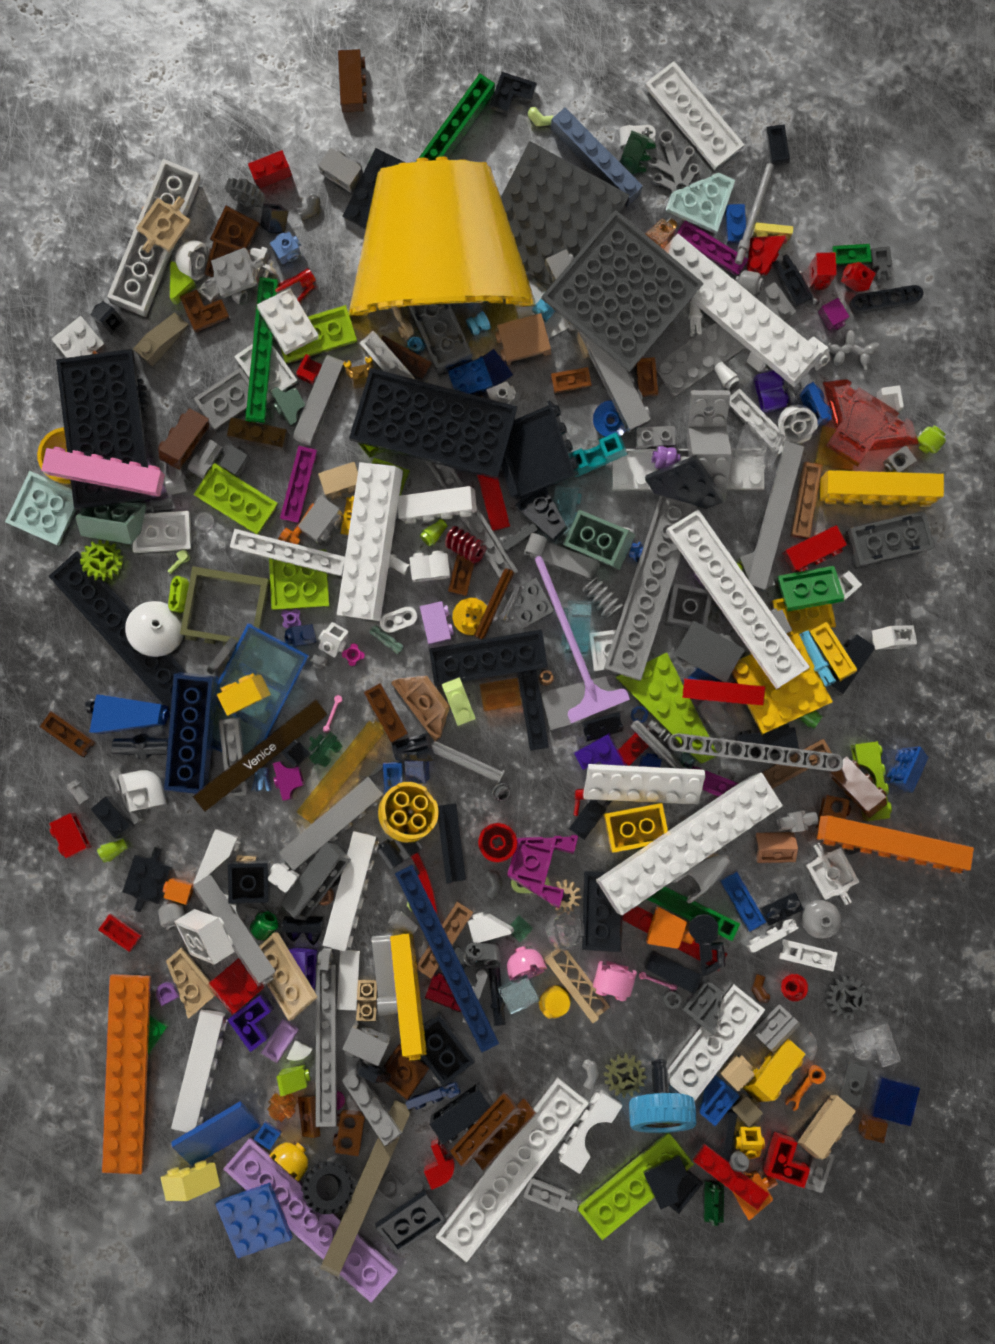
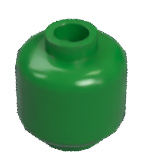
(263, 925)

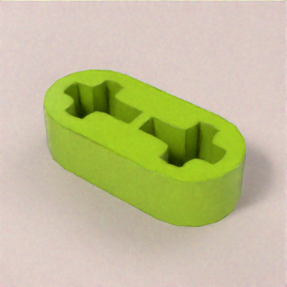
(178, 594)

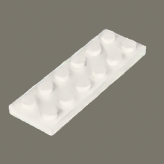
(694, 115)
(643, 784)
(708, 1052)

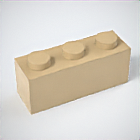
(826, 1127)

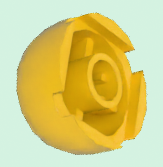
(291, 1158)

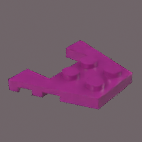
(532, 862)

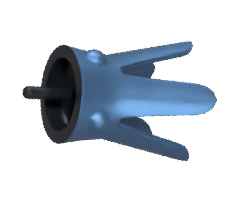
(259, 775)

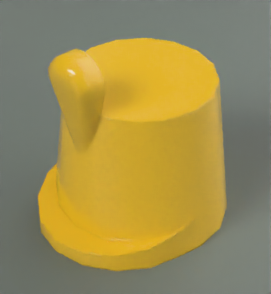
(555, 1001)

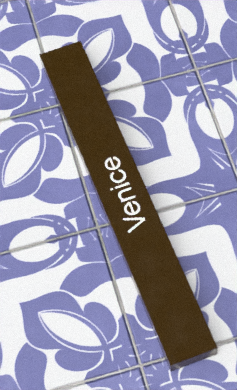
(259, 755)

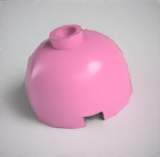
(525, 962)

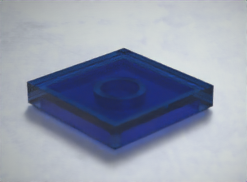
(895, 1101)

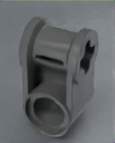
(484, 955)

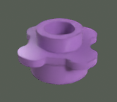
(291, 623)

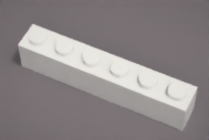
(350, 890)
(199, 1070)

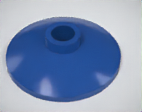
(600, 416)

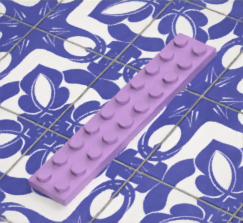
(364, 1265)

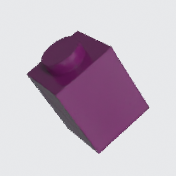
(833, 314)

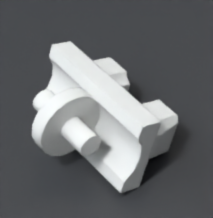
(256, 254)

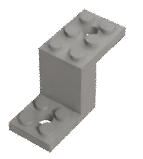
(708, 434)

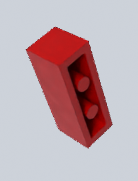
(814, 549)

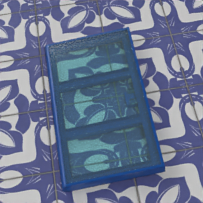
(280, 668)

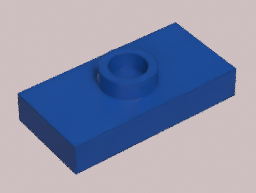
(392, 775)

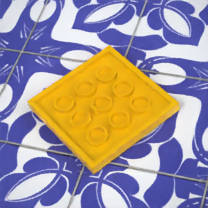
(788, 702)

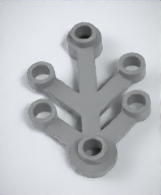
(673, 168)

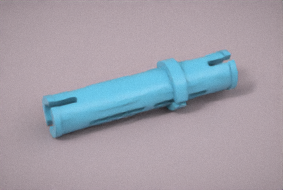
(820, 664)

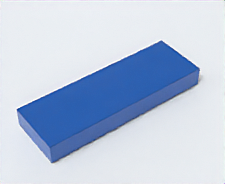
(742, 901)

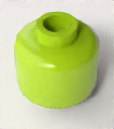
(931, 440)

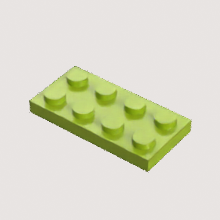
(334, 331)
(236, 499)

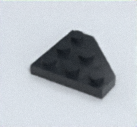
(686, 482)

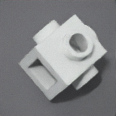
(330, 642)

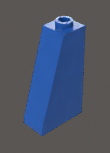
(122, 714)

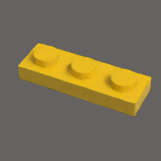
(833, 651)

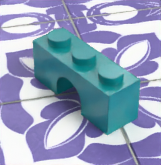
(607, 451)

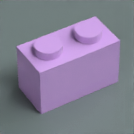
(435, 623)

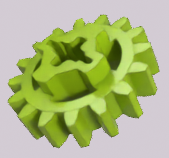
(110, 558)

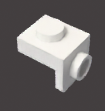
(825, 355)

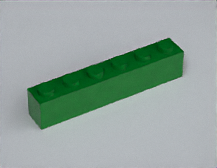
(460, 119)

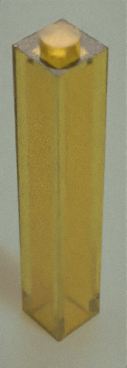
(341, 771)

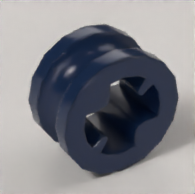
(634, 711)

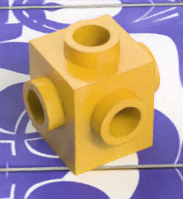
(750, 1141)

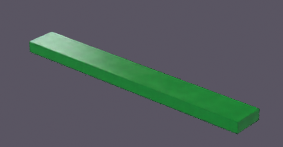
(260, 357)

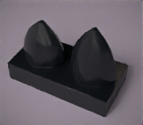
(781, 908)
(311, 927)

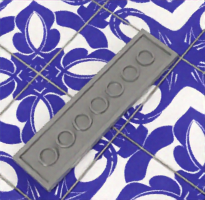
(715, 345)

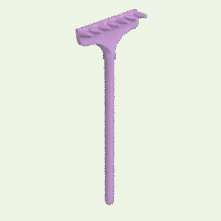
(594, 698)

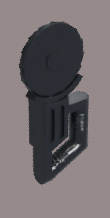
(704, 931)

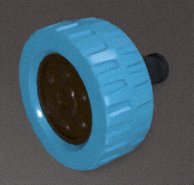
(662, 1110)

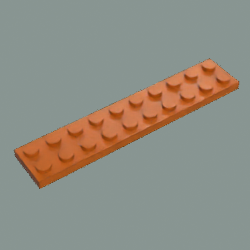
(126, 1074)

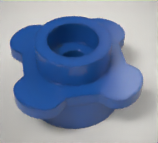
(636, 551)

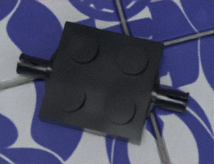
(147, 879)

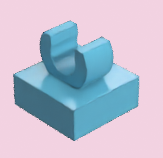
(543, 308)

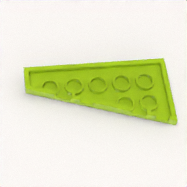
(661, 695)

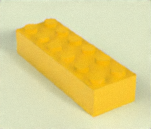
(881, 488)

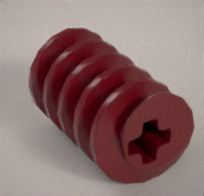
(465, 544)

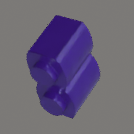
(770, 392)

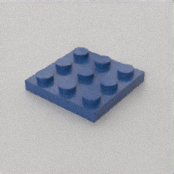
(254, 1220)

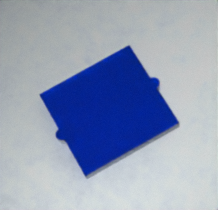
(496, 368)

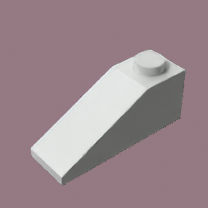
(220, 849)

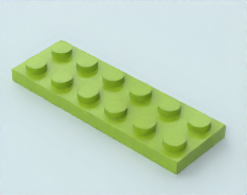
(629, 1188)

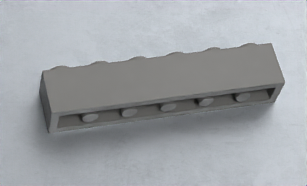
(331, 823)

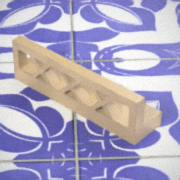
(579, 998)

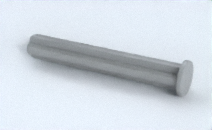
(656, 746)
(467, 762)

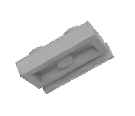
(776, 1028)

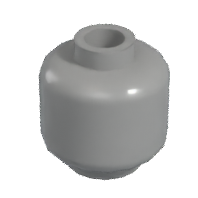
(751, 282)
(170, 913)

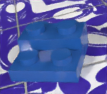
(814, 398)

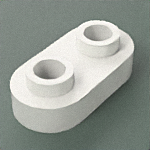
(398, 619)

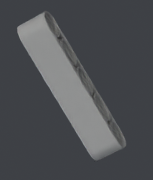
(319, 400)

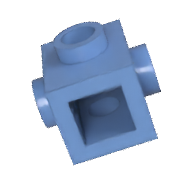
(286, 247)

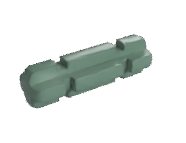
(386, 639)

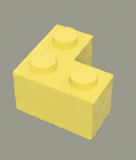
(190, 1183)

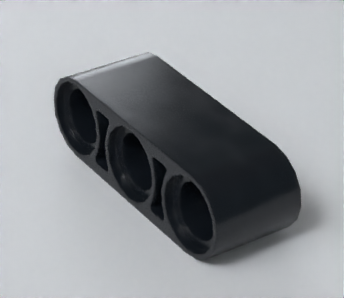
(673, 972)

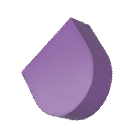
(166, 993)

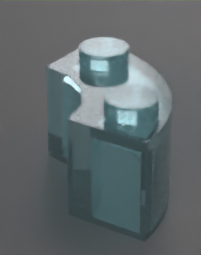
(579, 617)

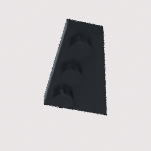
(543, 513)

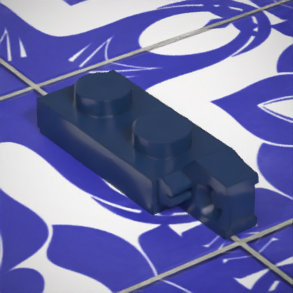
(434, 1095)

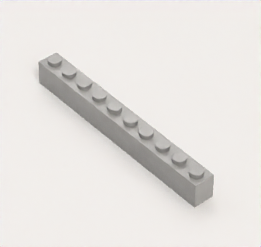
(614, 376)

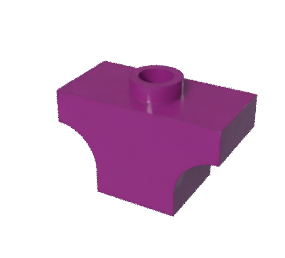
(287, 779)

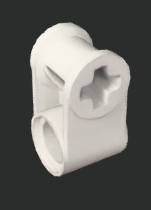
(626, 130)

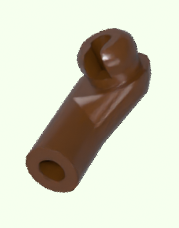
(758, 990)

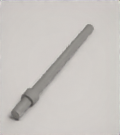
(744, 244)

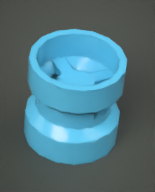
(478, 323)

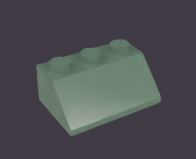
(112, 522)

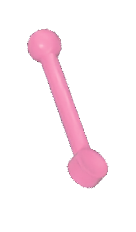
(326, 729)
(642, 975)

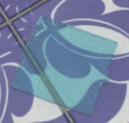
(518, 994)

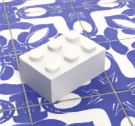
(205, 936)

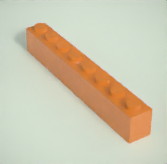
(895, 843)

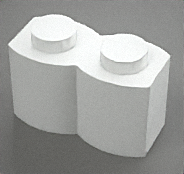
(429, 566)

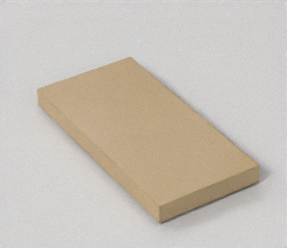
(289, 983)

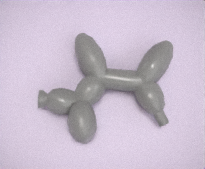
(850, 346)

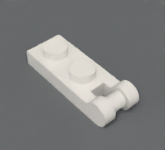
(809, 955)

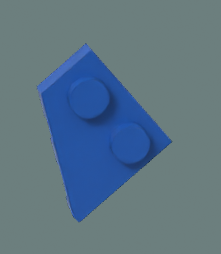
(717, 1100)

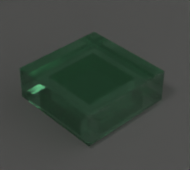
(521, 928)

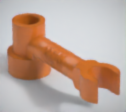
(292, 536)
(817, 1079)

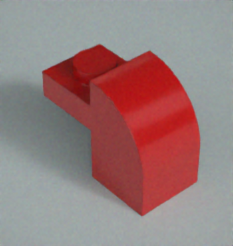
(441, 1171)

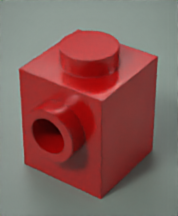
(857, 277)

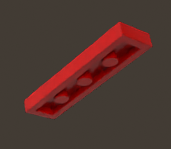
(735, 1181)

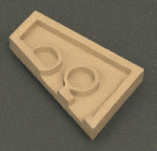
(190, 981)

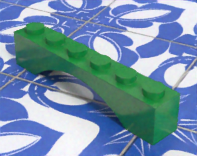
(677, 903)

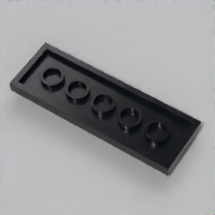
(489, 657)

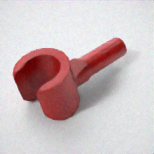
(578, 796)

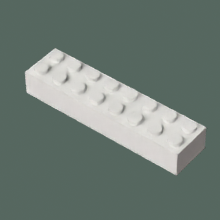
(142, 272)
(369, 541)

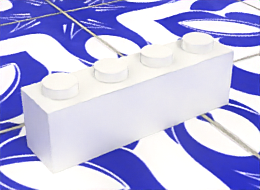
(437, 504)

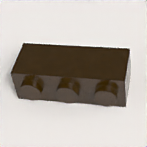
(258, 435)

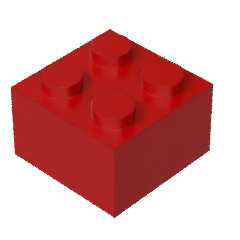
(234, 986)

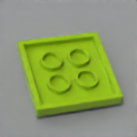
(297, 586)

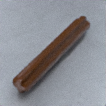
(494, 603)

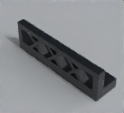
(451, 843)

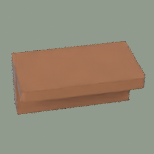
(776, 847)

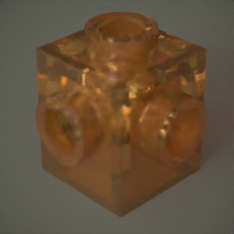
(287, 1101)

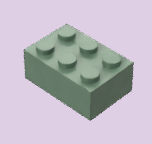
(599, 539)

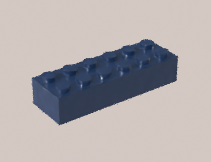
(190, 732)

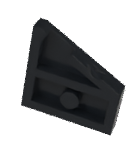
(414, 749)
(374, 1073)

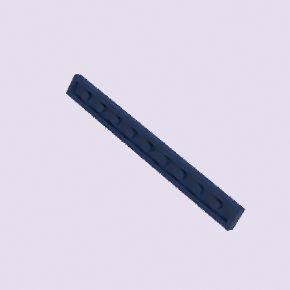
(447, 958)

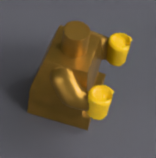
(359, 373)

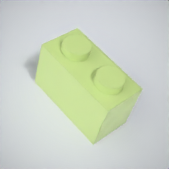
(458, 701)

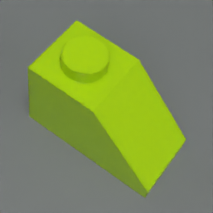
(293, 1079)

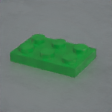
(810, 588)

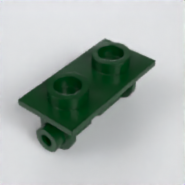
(714, 1202)

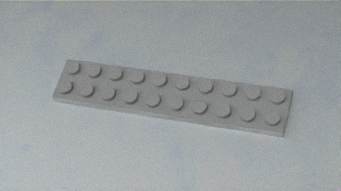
(647, 592)

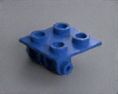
(471, 377)

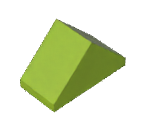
(179, 284)

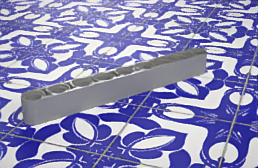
(764, 752)

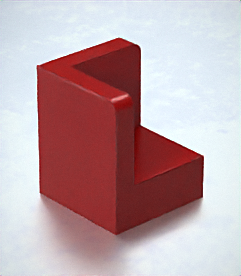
(308, 370)

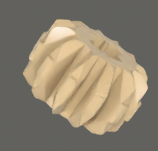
(572, 896)

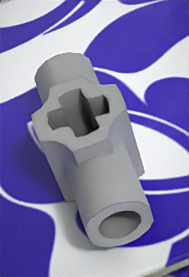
(797, 821)

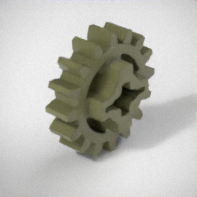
(621, 1083)

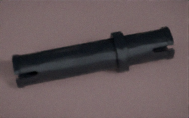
(499, 1019)

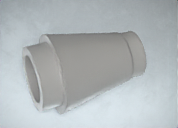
(402, 922)

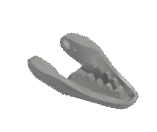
(706, 874)

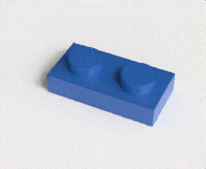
(735, 222)

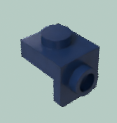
(300, 635)

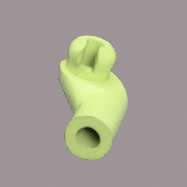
(537, 118)

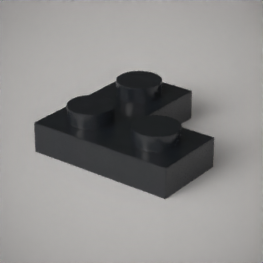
(509, 88)

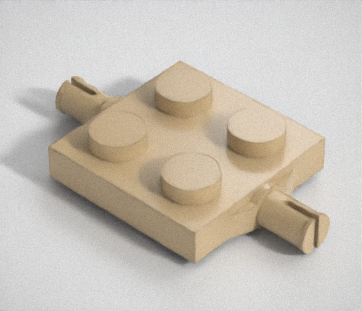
(163, 224)

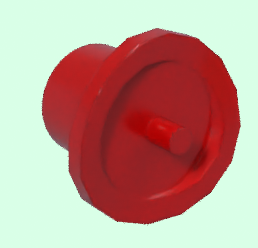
(794, 987)

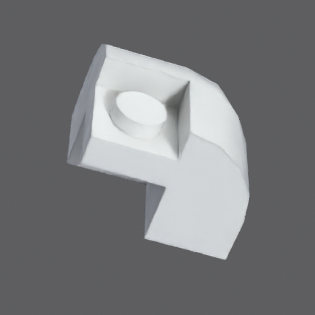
(142, 790)

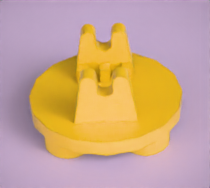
(469, 606)

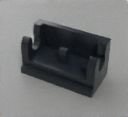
(602, 726)

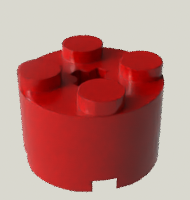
(503, 851)

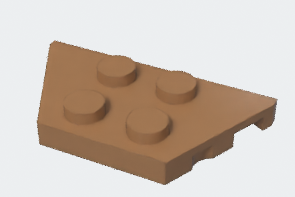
(424, 702)

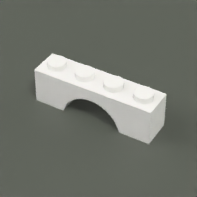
(603, 1109)

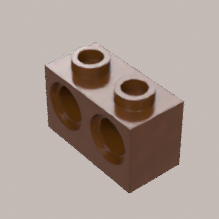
(826, 808)
(354, 1132)

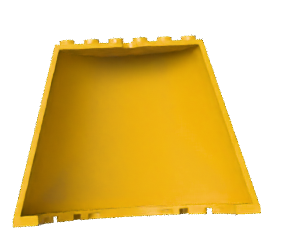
(438, 240)

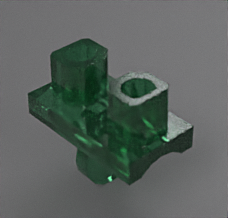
(319, 755)

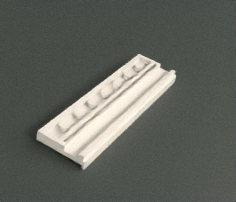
(630, 471)

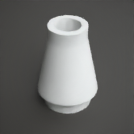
(727, 377)

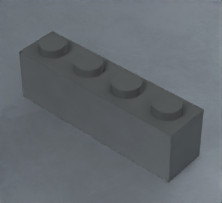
(315, 881)

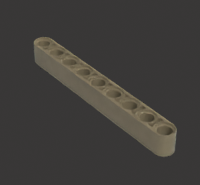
(363, 1196)

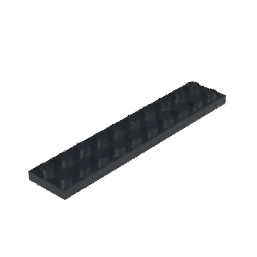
(109, 617)

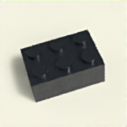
(445, 1050)
(460, 1113)

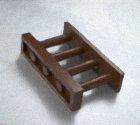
(493, 1132)

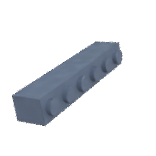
(594, 154)

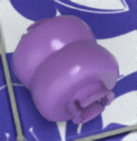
(664, 457)

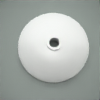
(150, 639)

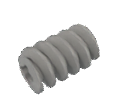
(602, 597)

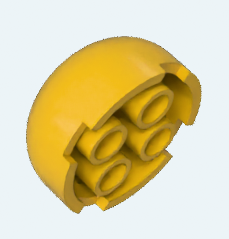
(408, 809)

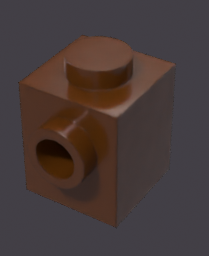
(873, 1128)

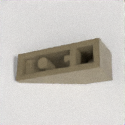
(160, 339)

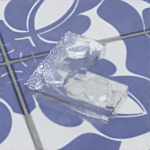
(877, 1038)

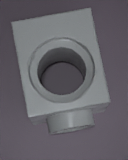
(904, 456)

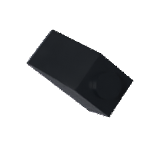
(106, 317)

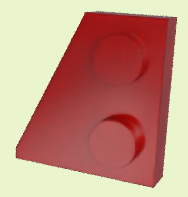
(764, 252)

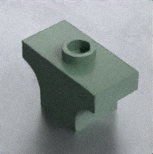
(287, 403)

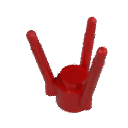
(304, 278)

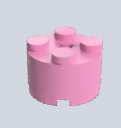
(614, 980)

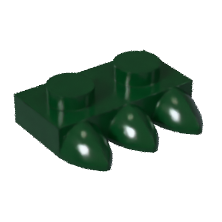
(635, 152)

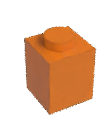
(178, 891)

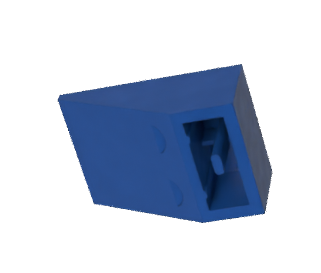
(907, 768)

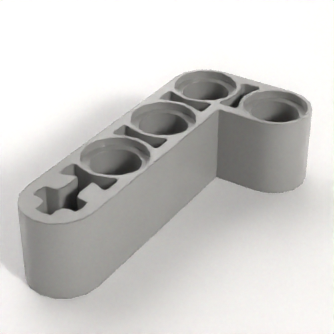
(561, 558)
(384, 975)

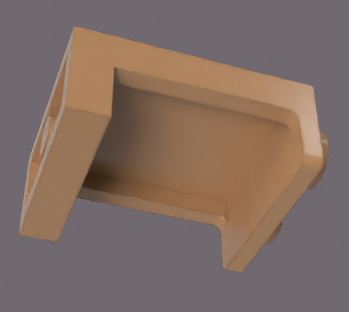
(523, 338)

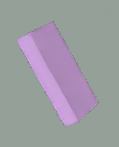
(280, 1041)

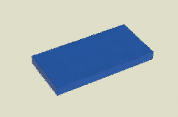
(215, 1134)

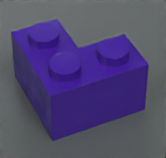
(600, 750)
(247, 1023)

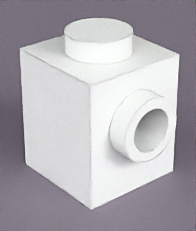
(502, 393)

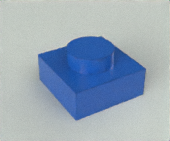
(267, 1135)

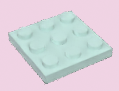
(42, 508)

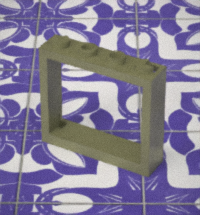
(198, 572)

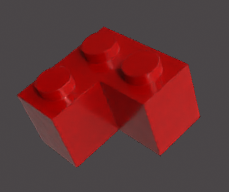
(780, 1161)

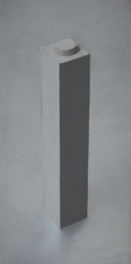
(243, 942)

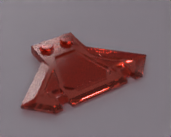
(864, 423)

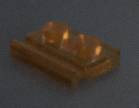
(500, 694)

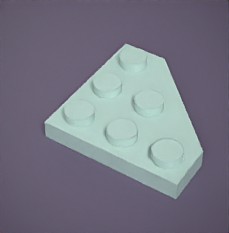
(702, 201)

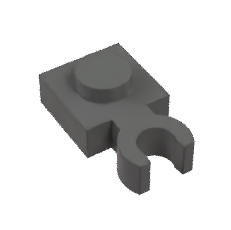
(881, 259)

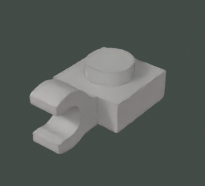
(325, 957)

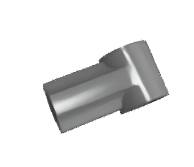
(203, 462)
(175, 480)

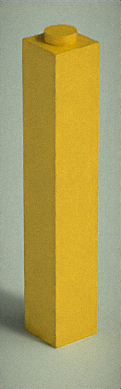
(408, 996)

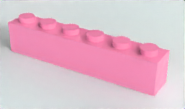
(103, 472)

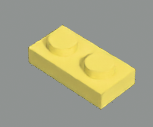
(765, 230)

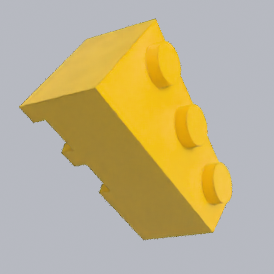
(775, 1072)

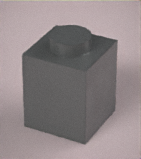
(235, 461)

